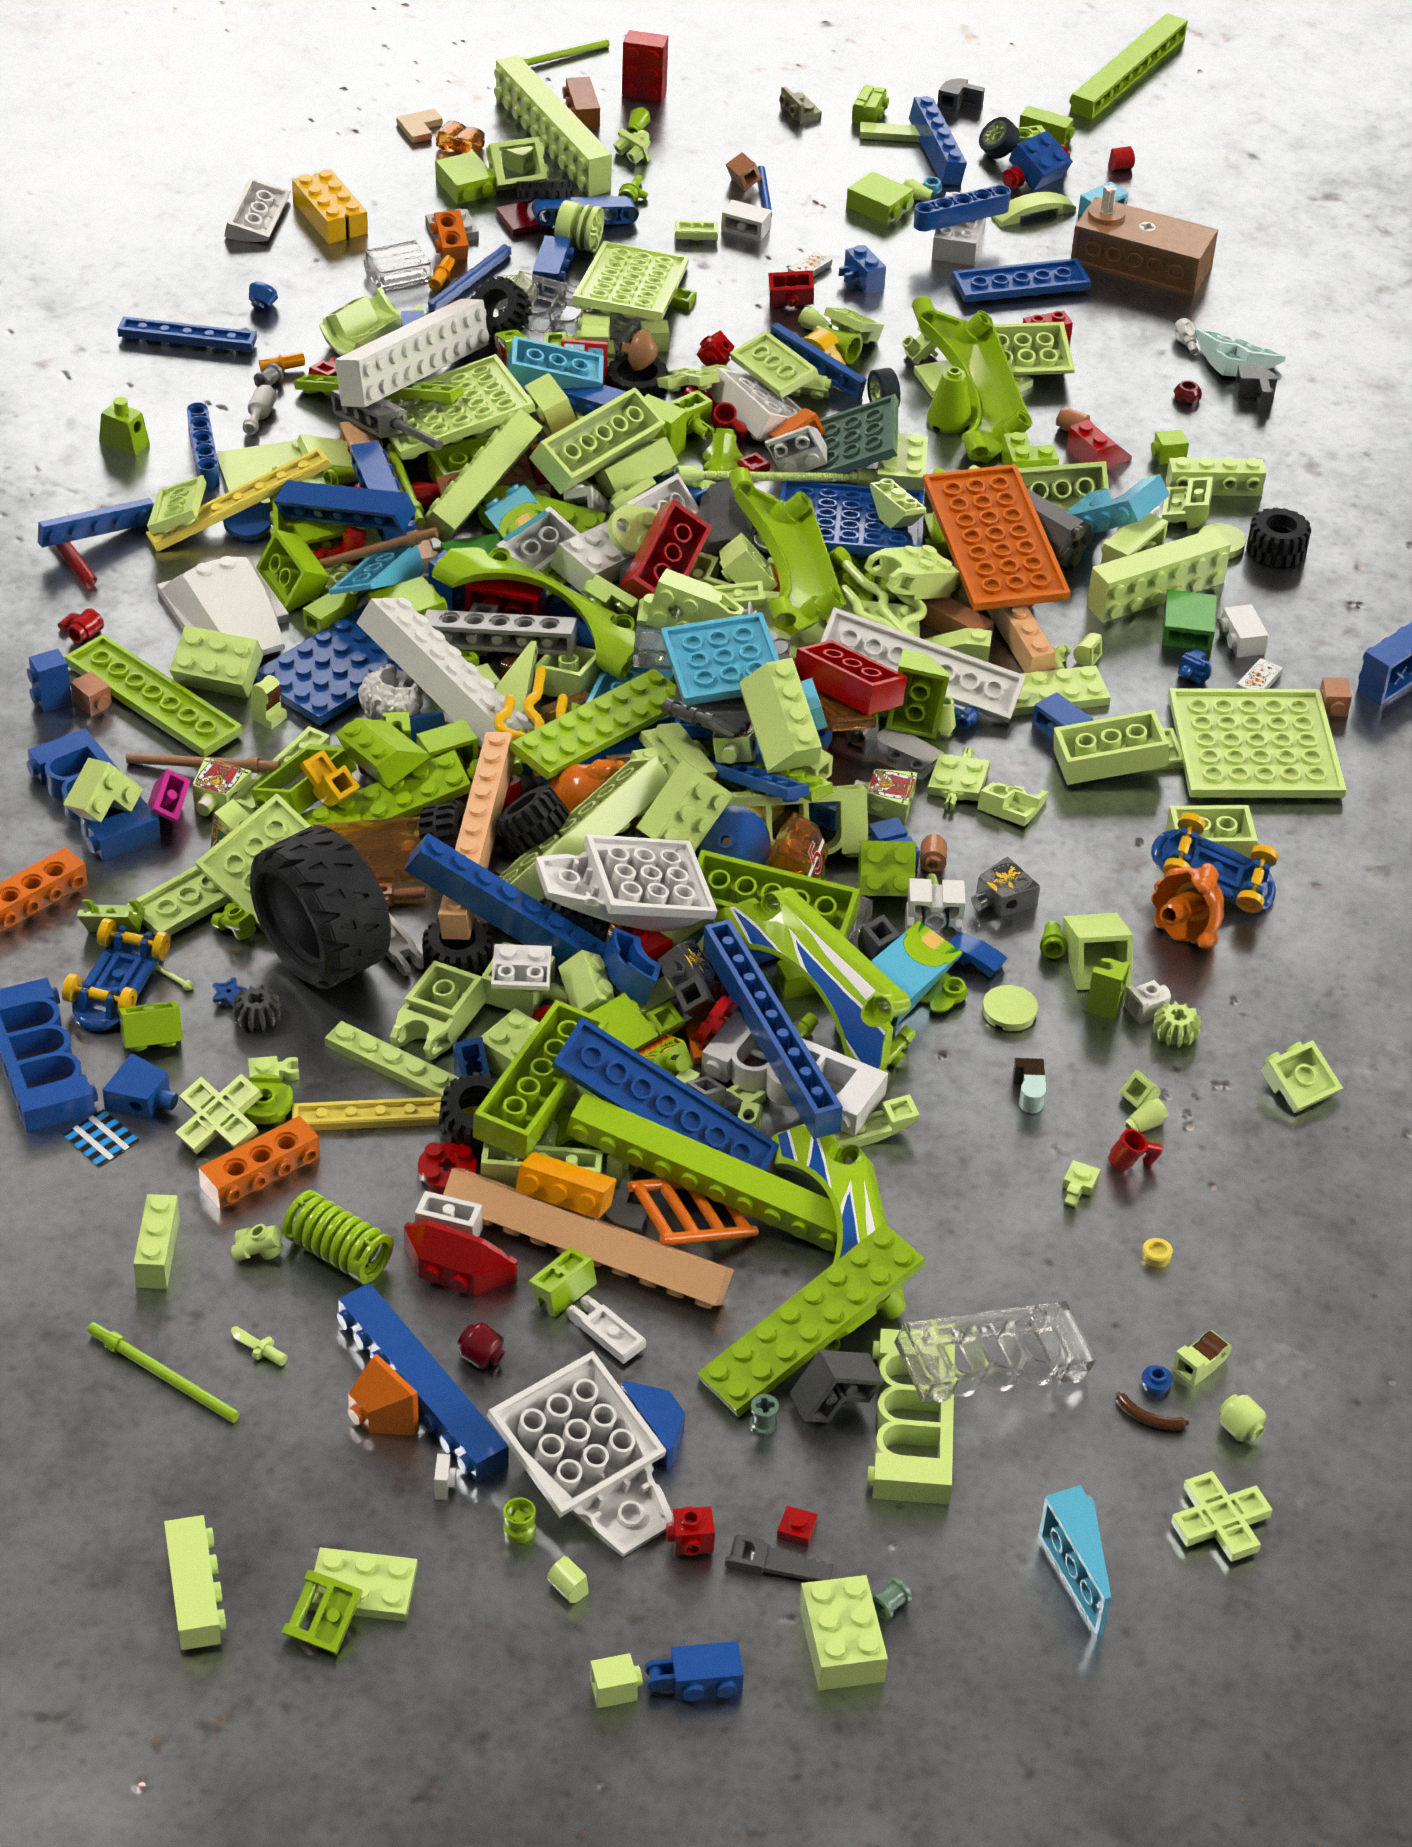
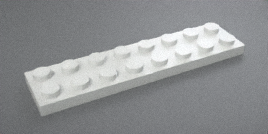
(971, 680)

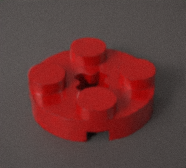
(714, 1021)
(437, 1156)

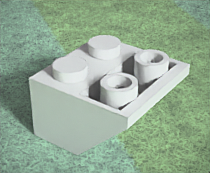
(798, 450)
(521, 967)

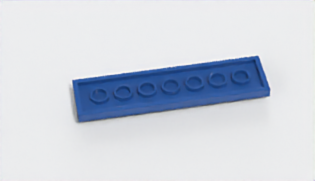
(642, 1087)

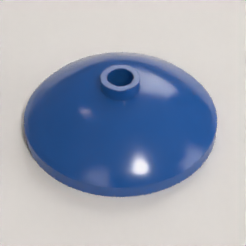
(747, 833)

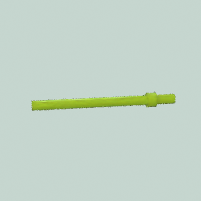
(566, 52)
(405, 484)
(117, 1343)

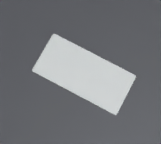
(909, 744)

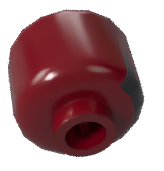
(481, 1345)

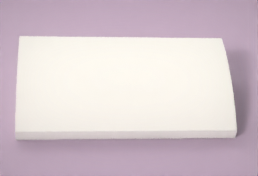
(256, 212)
(663, 493)

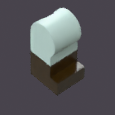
(1031, 1076)

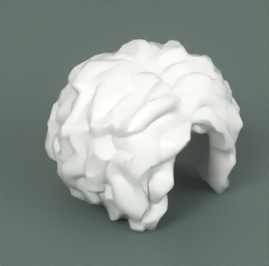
(381, 695)

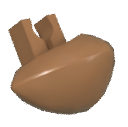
(641, 350)

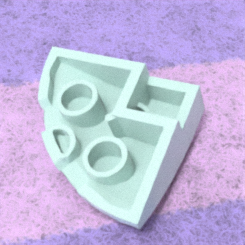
(1226, 353)

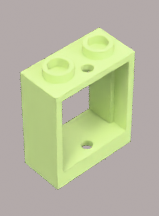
(496, 166)

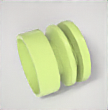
(580, 225)

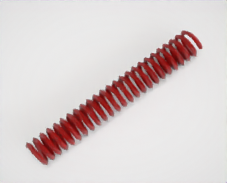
(75, 567)

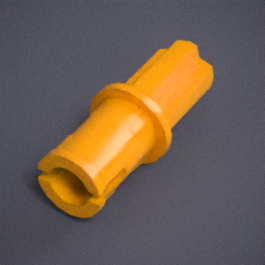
(441, 273)
(284, 362)

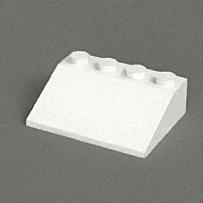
(754, 402)

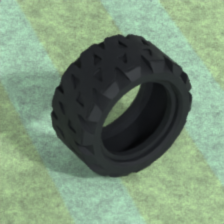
(320, 906)

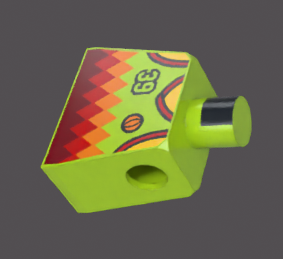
(668, 1053)

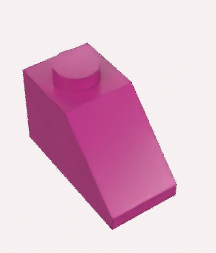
(169, 795)

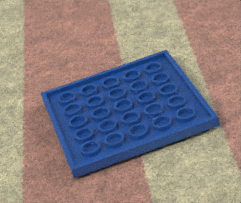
(851, 518)

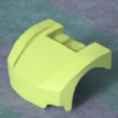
(361, 322)

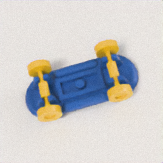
(1241, 879)
(116, 975)

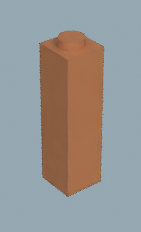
(949, 615)

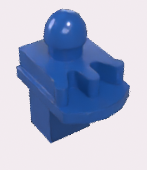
(1195, 667)

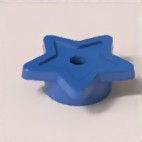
(221, 992)

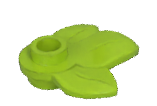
(945, 993)

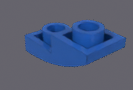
(978, 952)

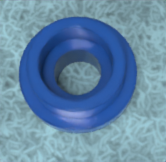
(1156, 1379)

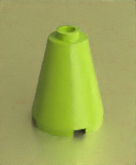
(951, 403)

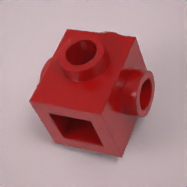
(715, 349)
(691, 1530)

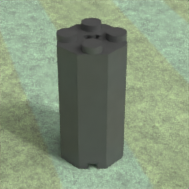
(725, 516)
(1064, 531)

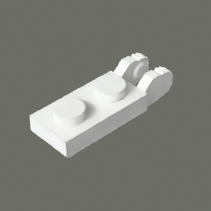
(402, 946)
(607, 1329)

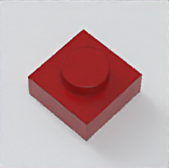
(797, 1526)

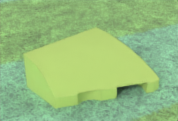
(1011, 802)

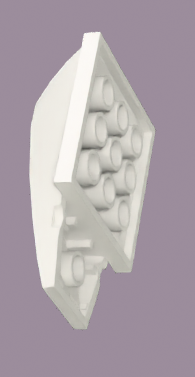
(228, 599)
(630, 882)
(588, 1452)

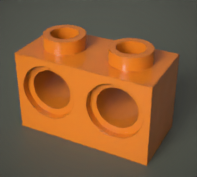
(450, 234)

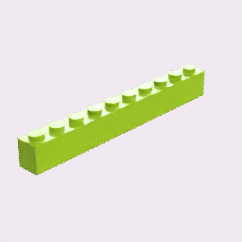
(1128, 66)
(704, 1170)

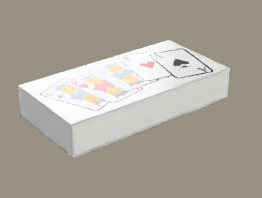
(815, 261)
(1260, 676)

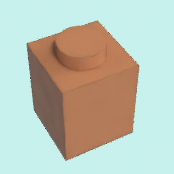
(743, 171)
(91, 693)
(1336, 696)

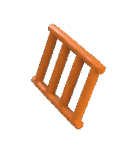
(691, 1233)

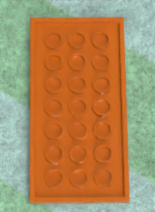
(995, 537)

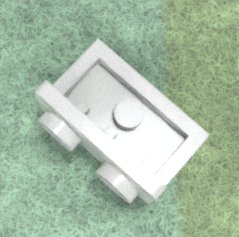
(586, 497)

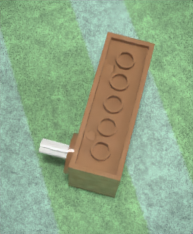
(1143, 245)

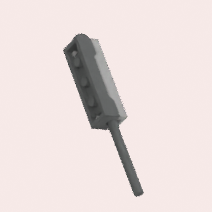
(382, 420)

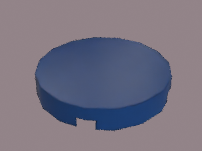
(249, 523)

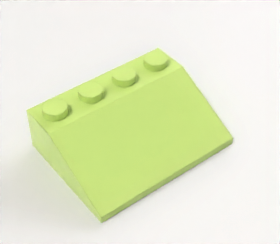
(1036, 348)

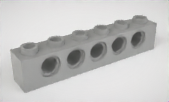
(505, 631)

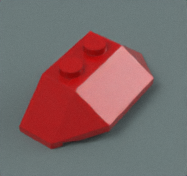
(457, 1258)

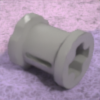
(271, 374)

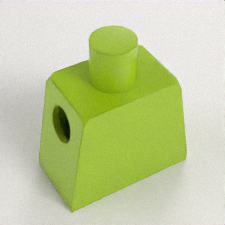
(123, 428)

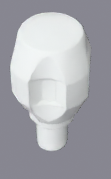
(1186, 334)

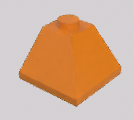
(383, 1401)

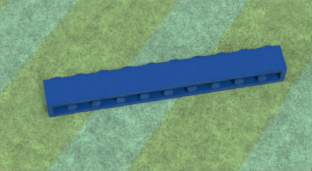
(773, 1029)

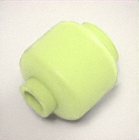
(1242, 1417)

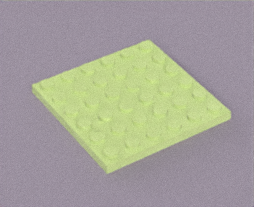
(487, 401)
(1256, 743)

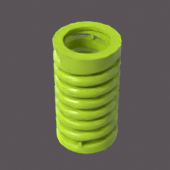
(337, 1236)

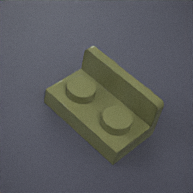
(799, 106)

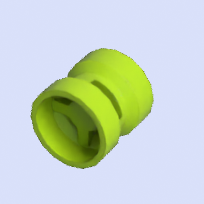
(519, 1520)

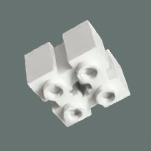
(934, 904)

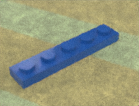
(842, 376)
(94, 522)

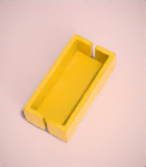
(327, 204)

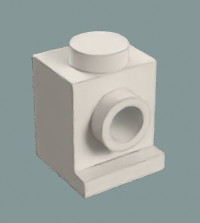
(1145, 1000)

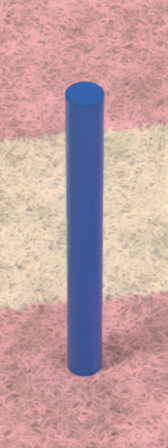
(764, 189)

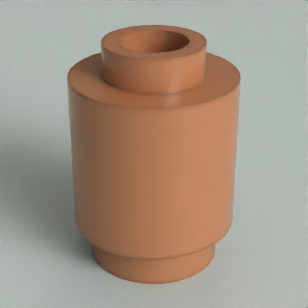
(1070, 417)
(933, 853)

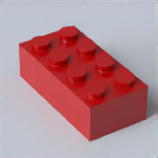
(670, 543)
(851, 677)

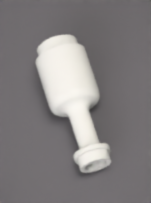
(259, 408)

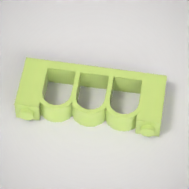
(850, 813)
(905, 1476)

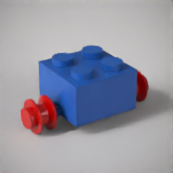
(1037, 162)

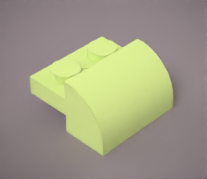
(1189, 502)

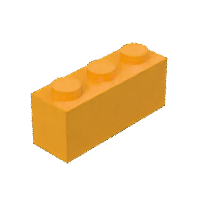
(565, 1185)

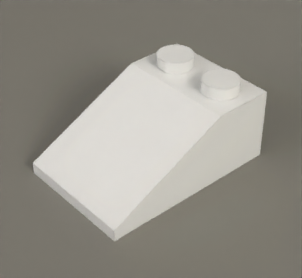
(540, 541)

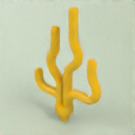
(528, 707)

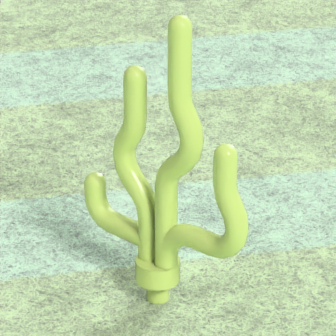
(889, 618)

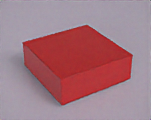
(754, 462)

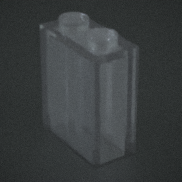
(397, 265)

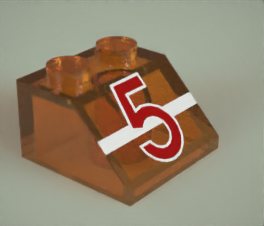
(799, 847)

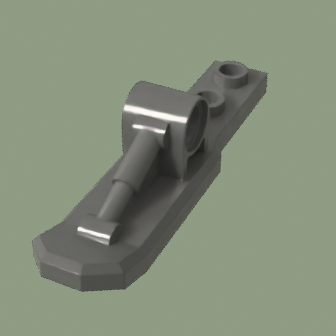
(866, 750)

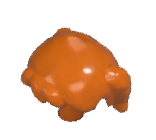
(581, 781)
(1189, 905)

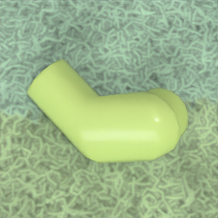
(1060, 656)

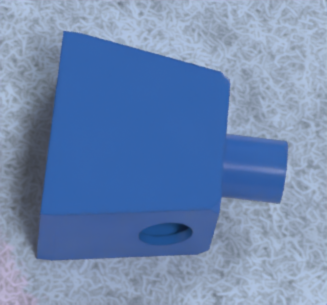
(138, 1089)

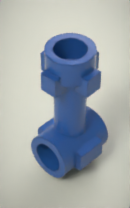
(966, 717)

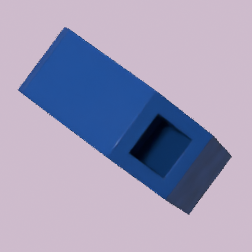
(661, 1414)

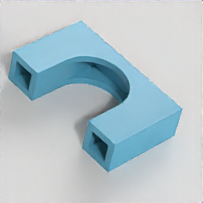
(1129, 508)

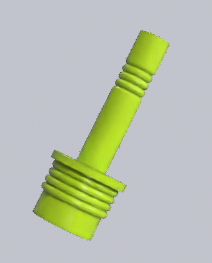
(632, 190)

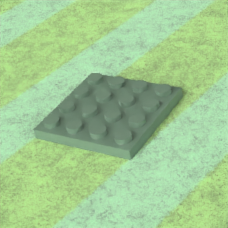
(860, 436)

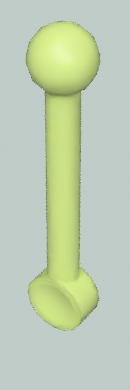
(187, 985)

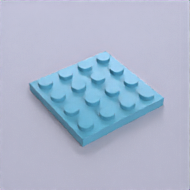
(717, 655)

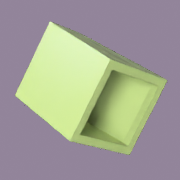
(1094, 938)

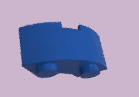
(630, 966)

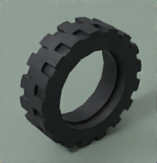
(545, 189)
(622, 367)

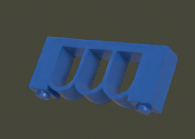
(112, 835)
(54, 1101)

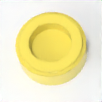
(1157, 1252)

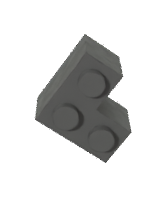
(832, 1380)

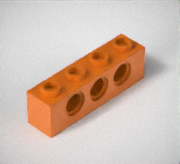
(40, 886)
(259, 1162)

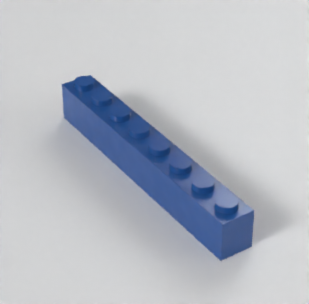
(498, 900)
(440, 1401)

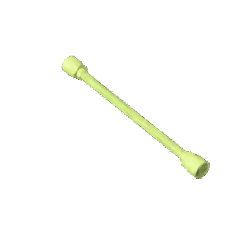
(861, 477)

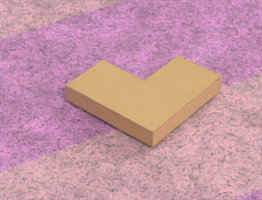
(417, 124)

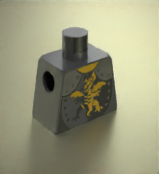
(1005, 889)
(685, 962)

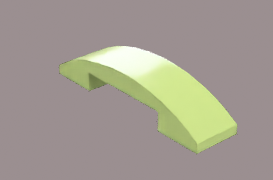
(1034, 203)
(894, 1117)

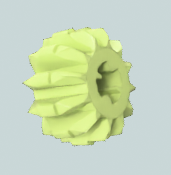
(1177, 1024)

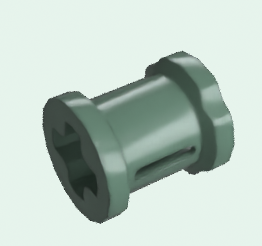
(764, 1414)
(891, 1598)

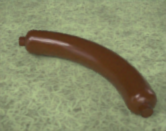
(1148, 1418)

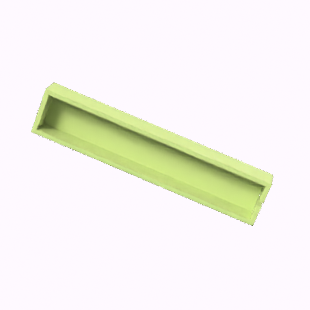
(556, 125)

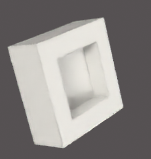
(444, 1477)

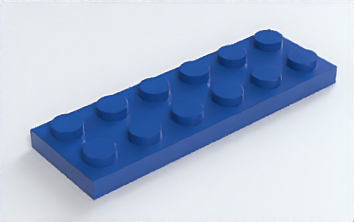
(1021, 280)

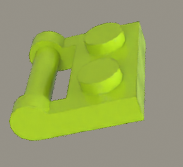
(331, 1616)

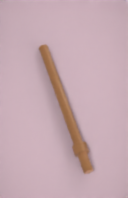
(411, 538)
(254, 764)

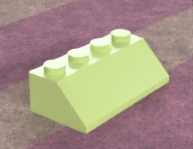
(1065, 483)
(781, 716)

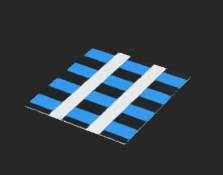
(101, 1137)

